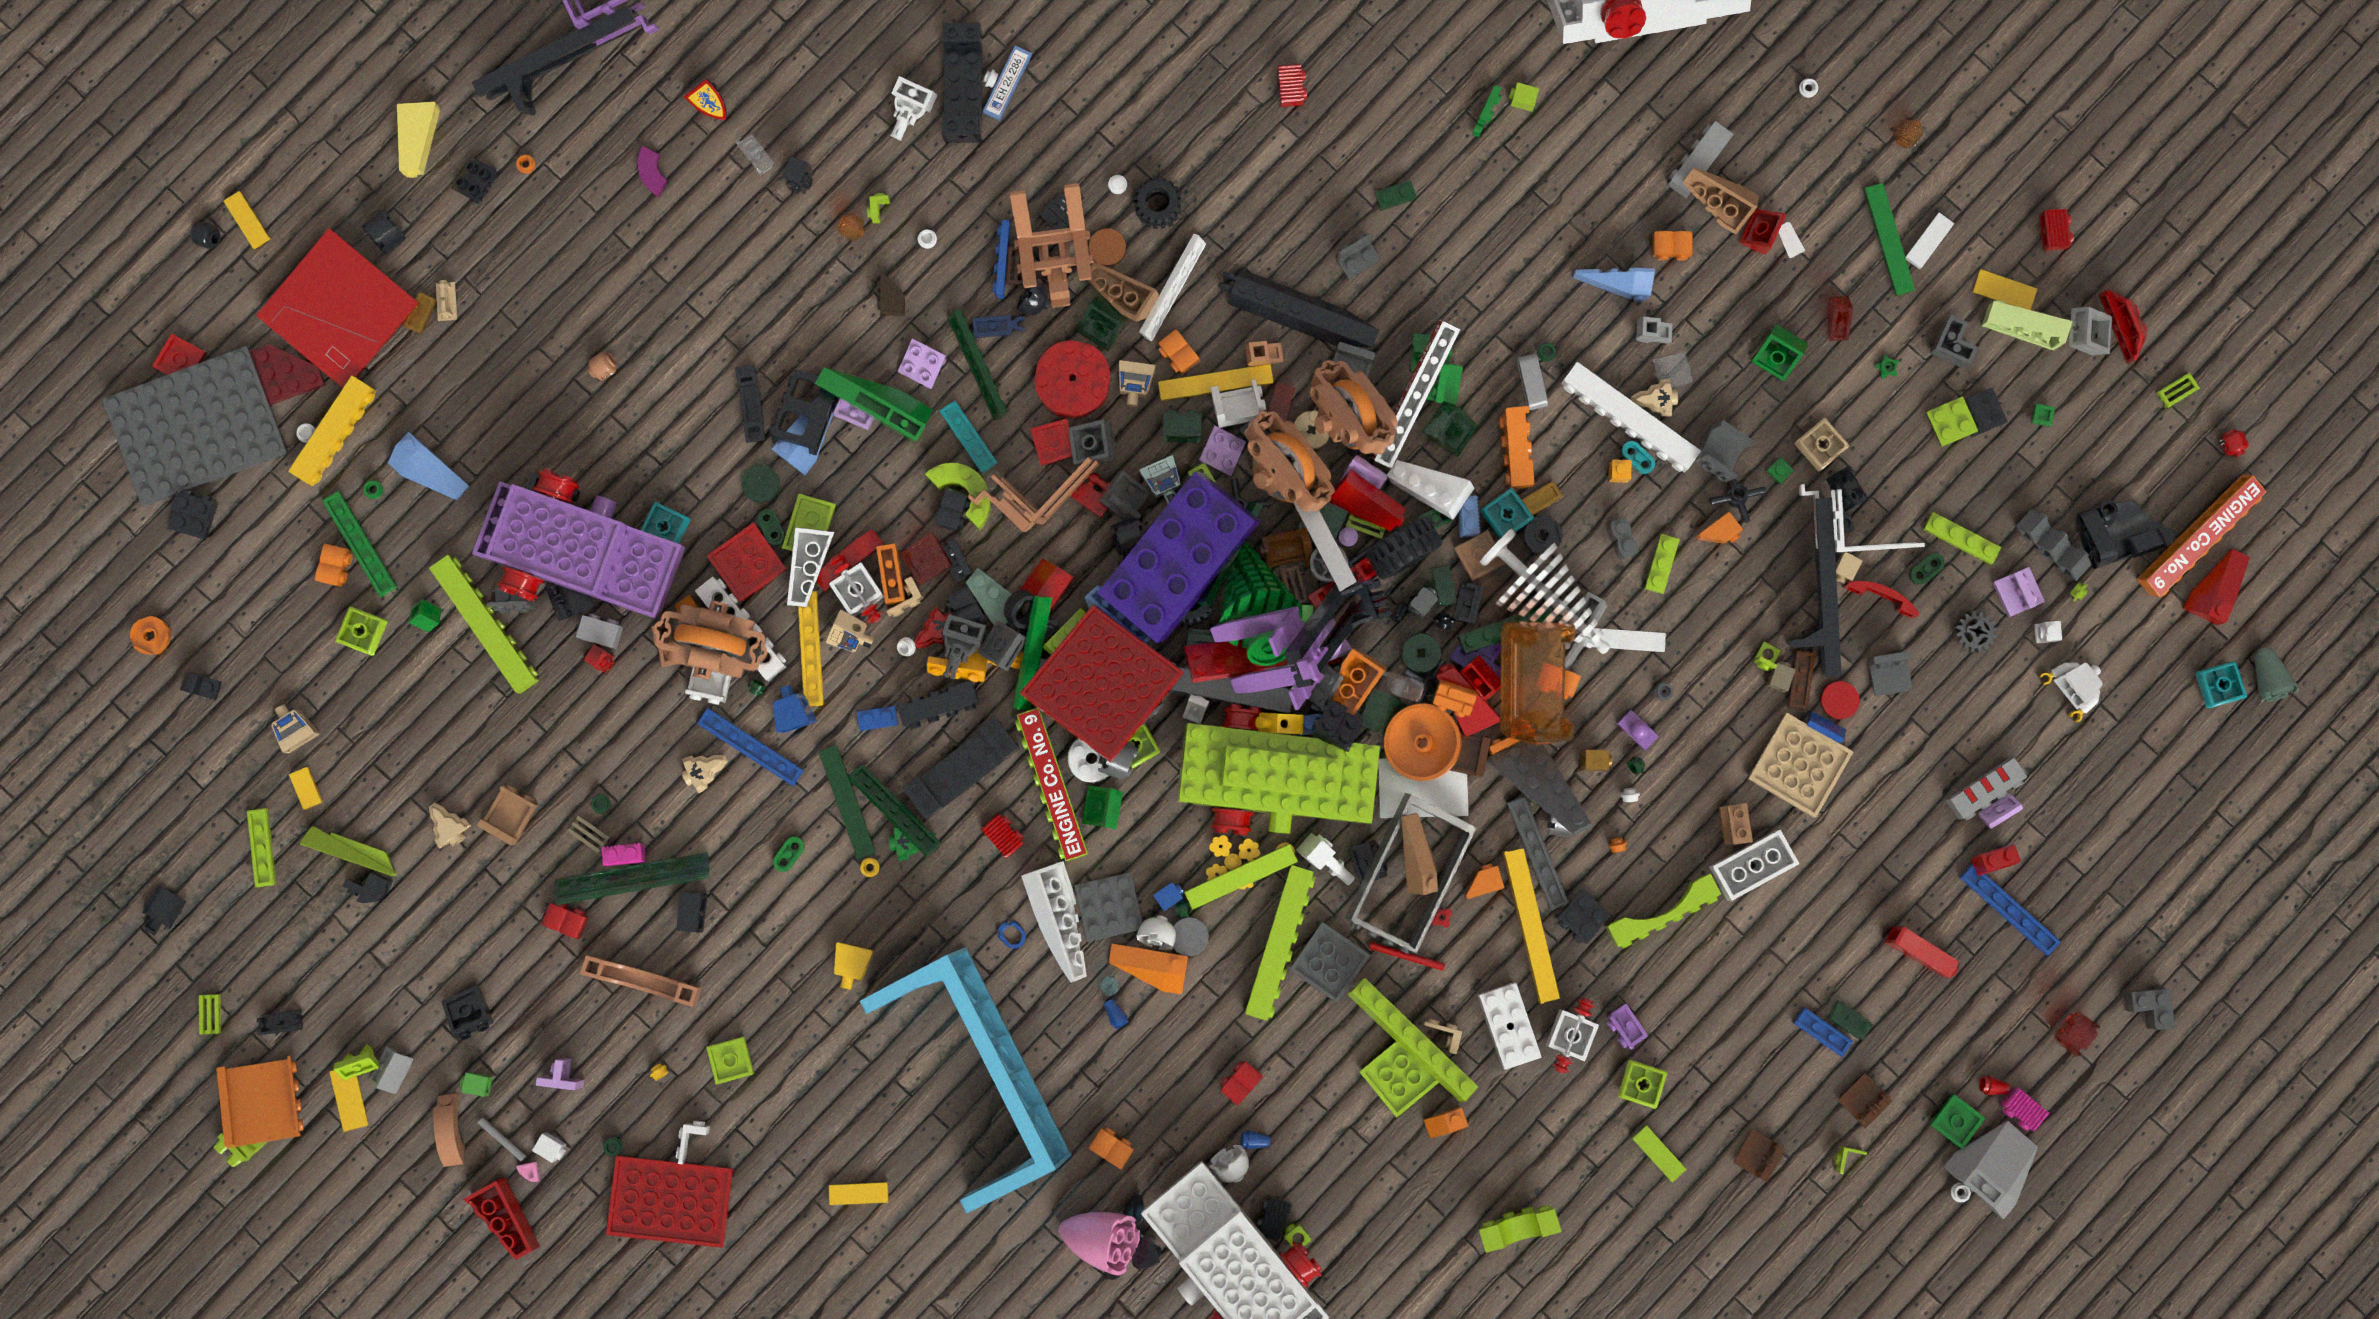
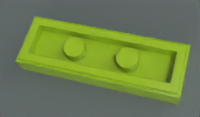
(1659, 1153)

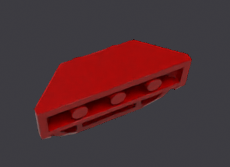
(2125, 323)

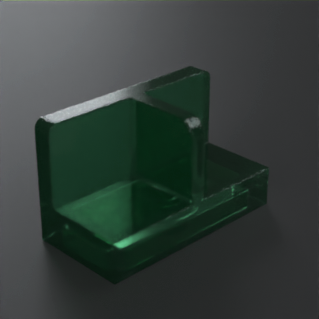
(1443, 586)

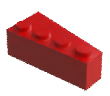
(504, 1217)

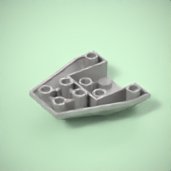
(1995, 1166)

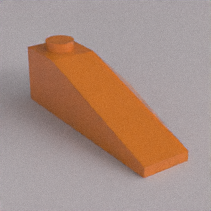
(1360, 676)
(1156, 968)

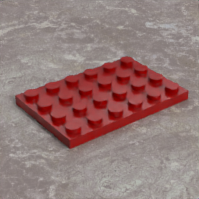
(669, 1201)

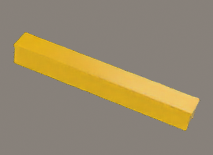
(1531, 925)

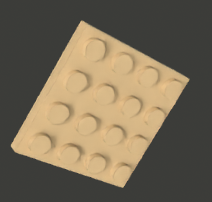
(1800, 765)

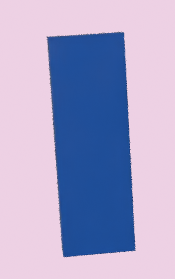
(1823, 1032)

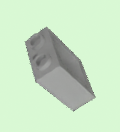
(2081, 338)

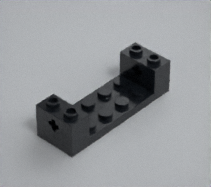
(962, 83)
(961, 769)

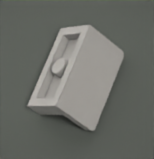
(391, 1070)

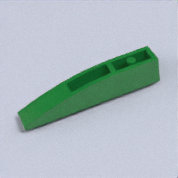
(878, 401)

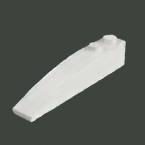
(1055, 913)

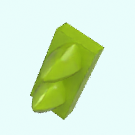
(357, 1065)

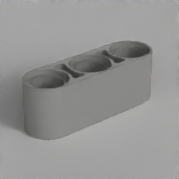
(1532, 381)

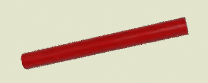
(1410, 957)

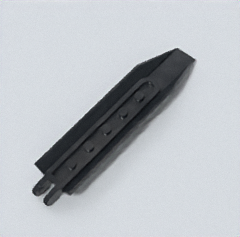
(1298, 310)

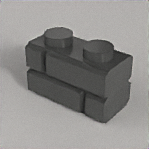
(1423, 602)

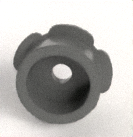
(1663, 686)

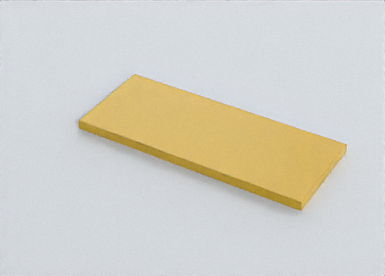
(2004, 289)
(349, 1102)

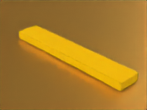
(1224, 380)
(811, 651)

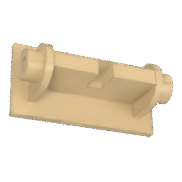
(446, 301)

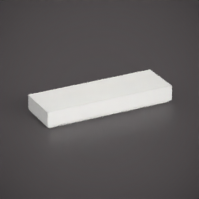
(1929, 240)

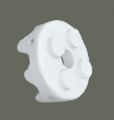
(1080, 767)

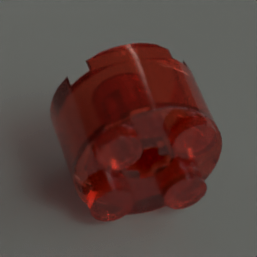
(2077, 1033)

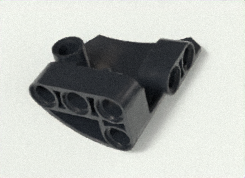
(2120, 534)

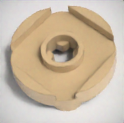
(1307, 419)

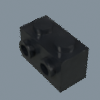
(798, 176)

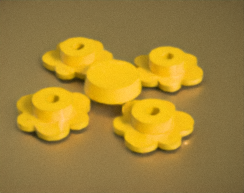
(1232, 860)

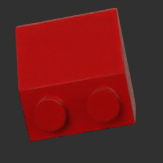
(1048, 581)

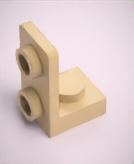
(911, 589)
(1452, 1041)

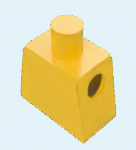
(1272, 723)
(851, 963)

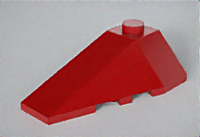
(2218, 590)

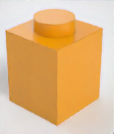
(1620, 471)

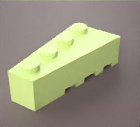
(2027, 324)

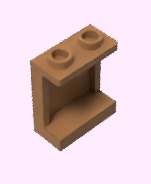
(508, 815)
(1735, 824)

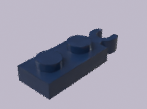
(996, 326)

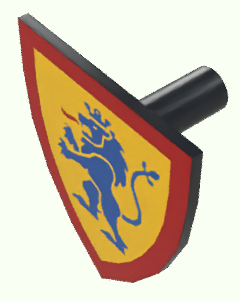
(707, 100)

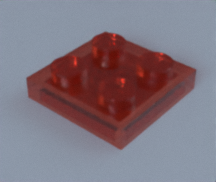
(926, 559)

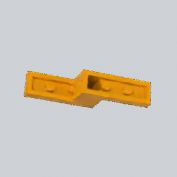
(972, 670)

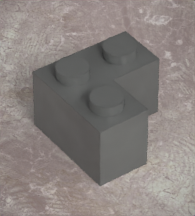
(1949, 343)
(2156, 1004)

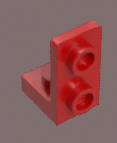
(599, 658)

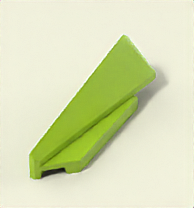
(348, 850)

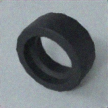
(1012, 605)

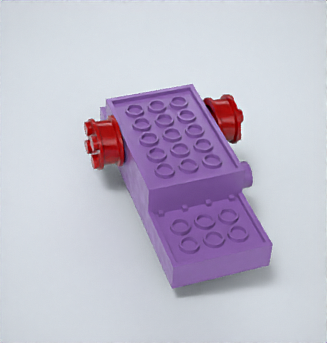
(575, 547)

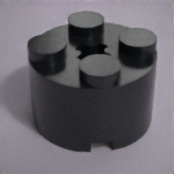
(383, 232)
(1126, 536)

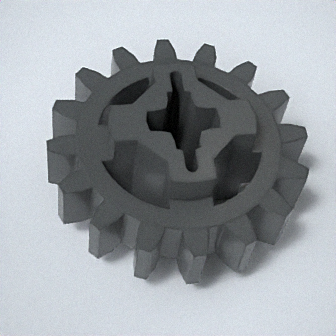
(1978, 624)

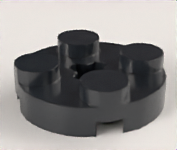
(1546, 525)

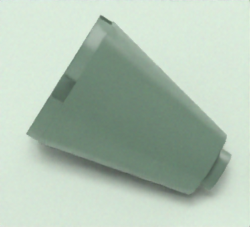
(2272, 676)

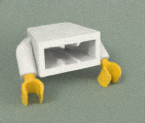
(2079, 685)

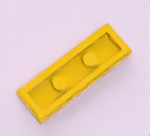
(247, 219)
(858, 1193)

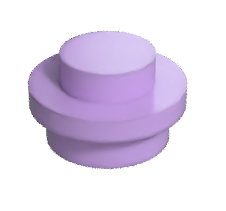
(1348, 536)

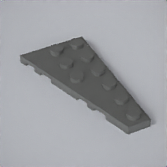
(1538, 777)

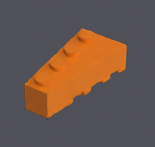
(1517, 447)

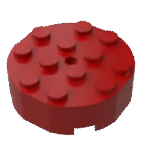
(1069, 361)

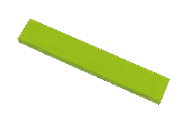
(1241, 876)

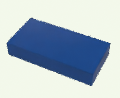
(1826, 727)

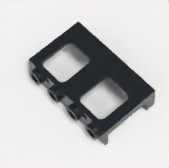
(817, 412)

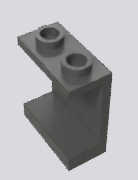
(1722, 450)

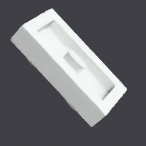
(1195, 709)

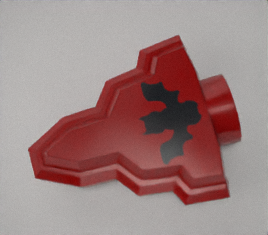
(932, 630)

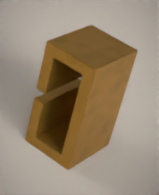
(1595, 760)

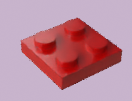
(178, 355)
(1052, 442)

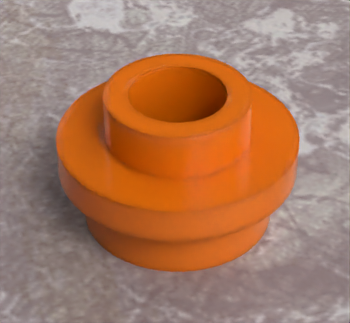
(521, 160)
(1617, 845)

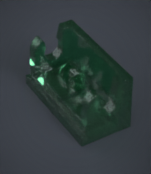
(1849, 1020)

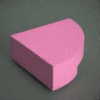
(529, 1171)

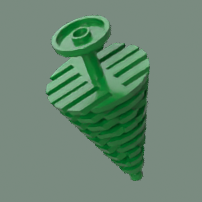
(1253, 591)

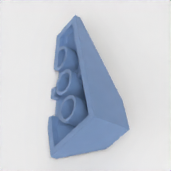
(1630, 284)
(795, 454)
(422, 466)

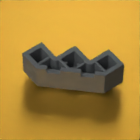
(2053, 544)

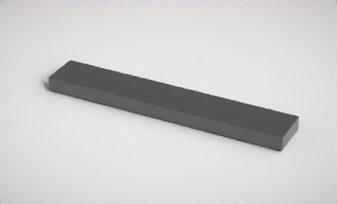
(1537, 853)

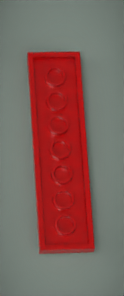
(1223, 661)

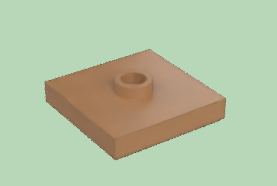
(1473, 551)

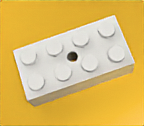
(1771, 858)
(1500, 1008)

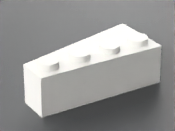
(1434, 488)
(807, 558)

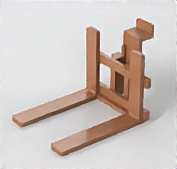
(1056, 266)
(1013, 499)

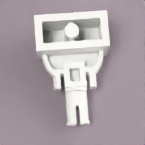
(910, 104)
(1319, 853)

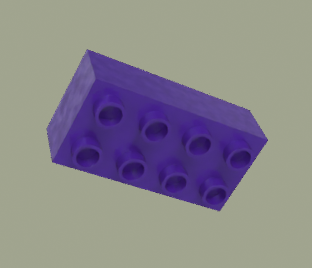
(1179, 556)

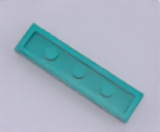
(968, 437)

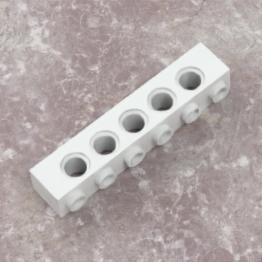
(707, 594)

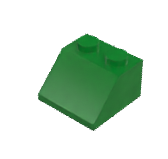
(1780, 352)

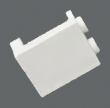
(1237, 405)
(714, 689)

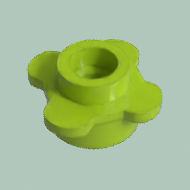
(2079, 591)

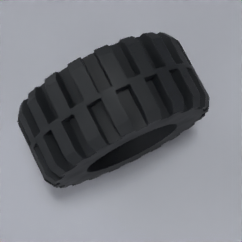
(1404, 548)

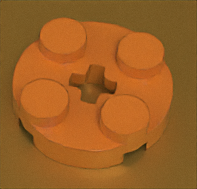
(140, 640)

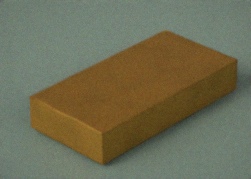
(421, 314)
(1542, 498)

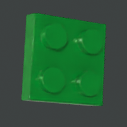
(1957, 1121)

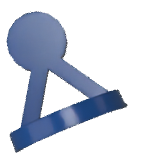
(1004, 926)

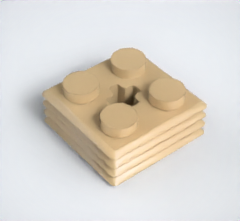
(1826, 433)

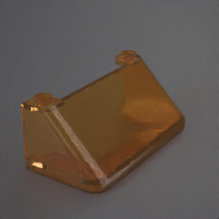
(1534, 682)

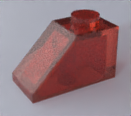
(1839, 317)

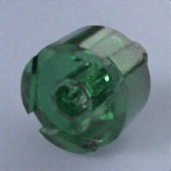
(1431, 653)

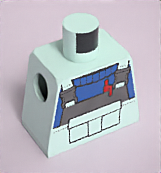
(1162, 478)

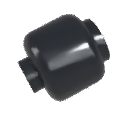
(205, 235)

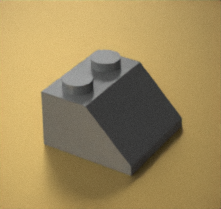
(1093, 441)

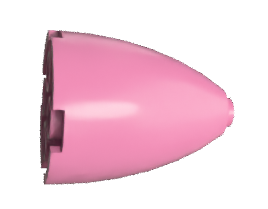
(1102, 1239)

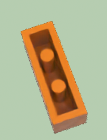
(891, 574)

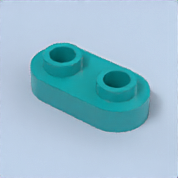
(1639, 456)

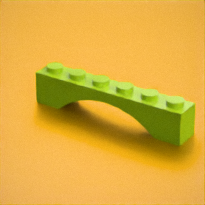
(1698, 892)

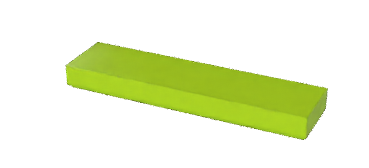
(261, 847)

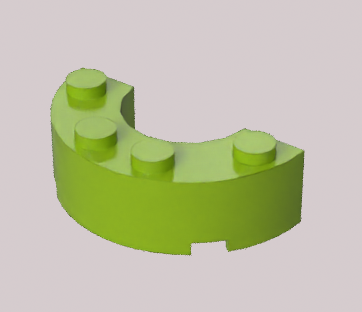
(967, 478)
(1519, 1226)

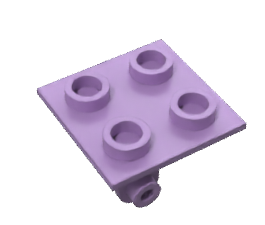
(922, 363)
(1222, 450)

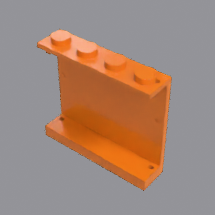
(259, 1103)

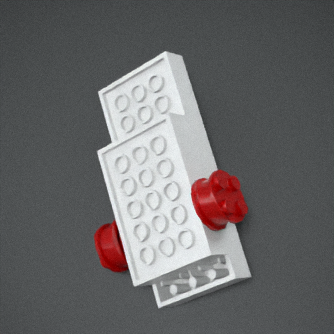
(1629, 18)
(1230, 1255)

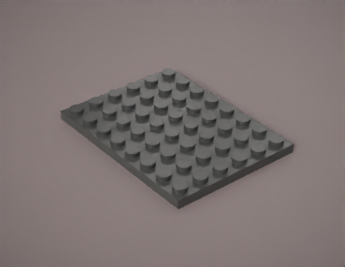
(195, 426)

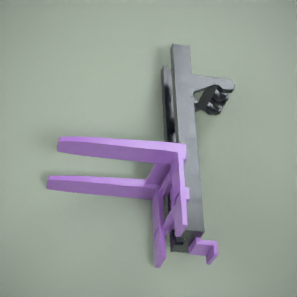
(1303, 653)

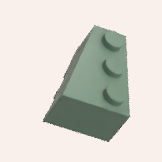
(990, 596)

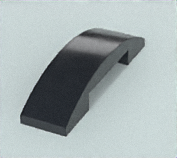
(751, 403)

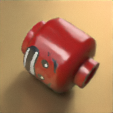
(2234, 443)

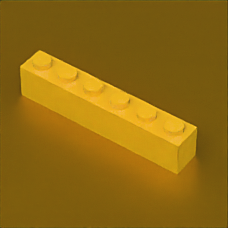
(332, 431)

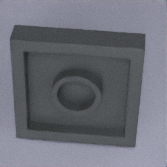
(1002, 645)

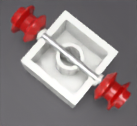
(856, 589)
(1572, 1035)

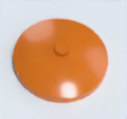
(1422, 742)

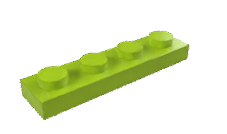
(1962, 538)

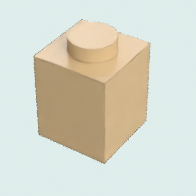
(1847, 567)

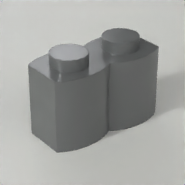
(1620, 533)

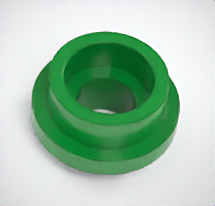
(369, 485)

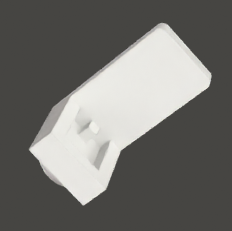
(697, 1127)

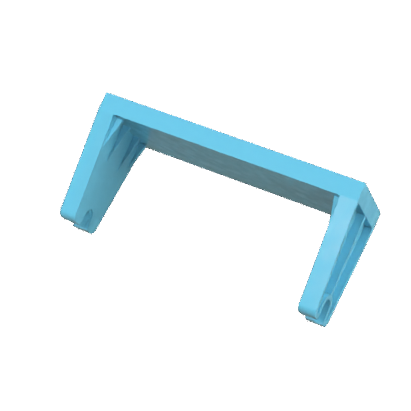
(1002, 1062)

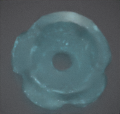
(1104, 986)

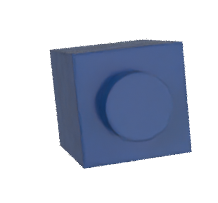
(1169, 896)

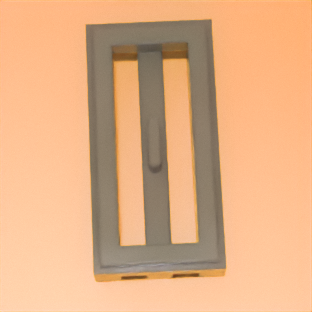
(575, 825)

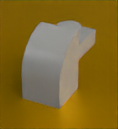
(1653, 330)

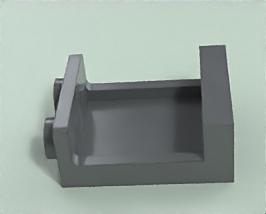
(1355, 357)

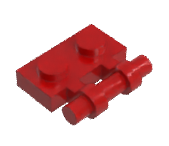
(1089, 497)

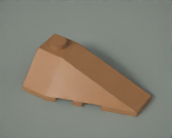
(1724, 199)
(1123, 293)
(1419, 860)

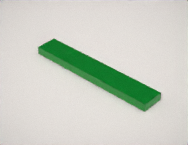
(1889, 239)
(359, 544)
(1033, 648)

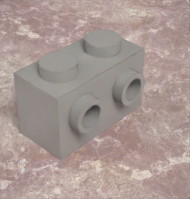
(599, 632)

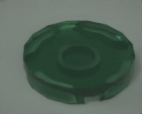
(760, 484)

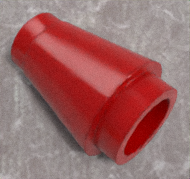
(1993, 1086)

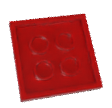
(746, 562)

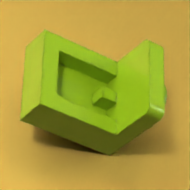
(873, 210)

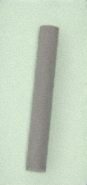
(501, 1139)

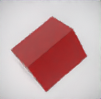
(1762, 230)

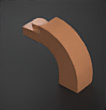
(446, 1130)

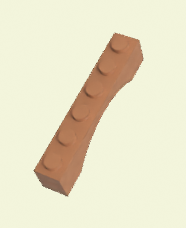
(640, 979)

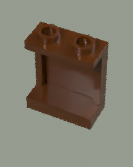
(1286, 548)
(1472, 756)

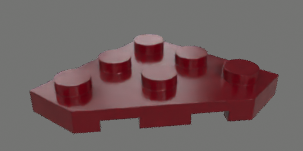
(285, 374)

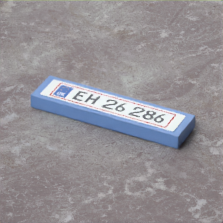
(1007, 83)

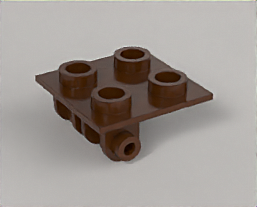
(1865, 1100)
(1759, 1155)

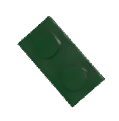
(1395, 195)

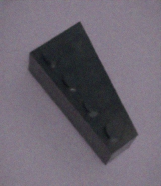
(938, 705)

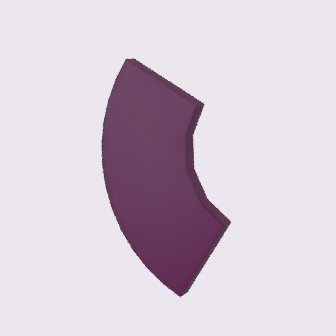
(649, 171)

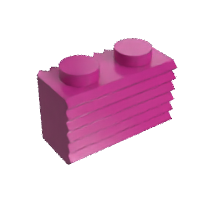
(623, 854)
(2024, 1109)

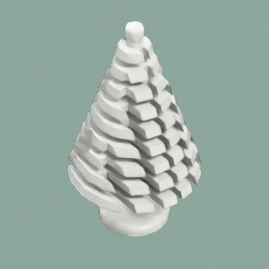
(1535, 583)

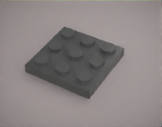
(1109, 906)
(1329, 962)

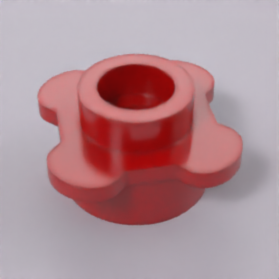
(1445, 921)

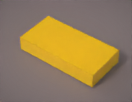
(306, 788)

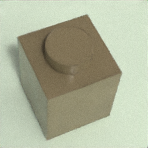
(1781, 677)

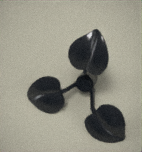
(1146, 1253)

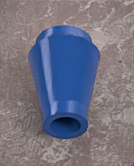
(1115, 1014)
(1254, 1140)

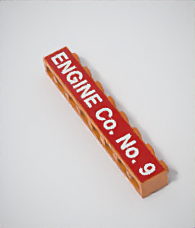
(2201, 535)

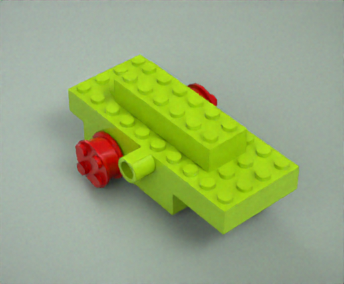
(1273, 774)

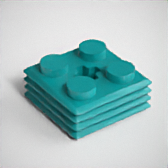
(1509, 502)
(661, 515)
(2231, 691)

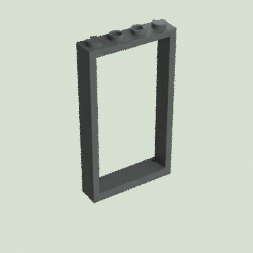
(1443, 881)

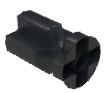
(1399, 611)

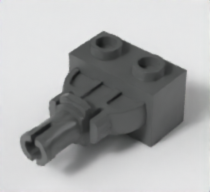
(960, 638)

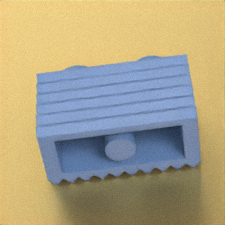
(1468, 518)

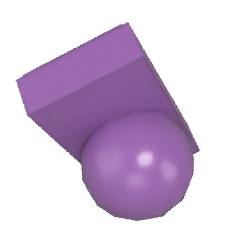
(1637, 730)

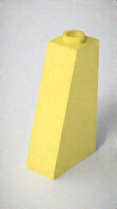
(415, 135)

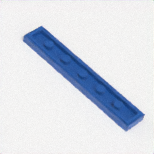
(750, 746)
(2010, 910)

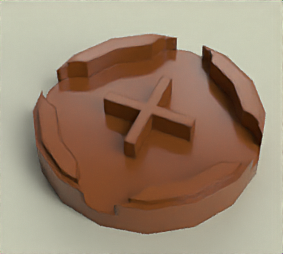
(1107, 247)

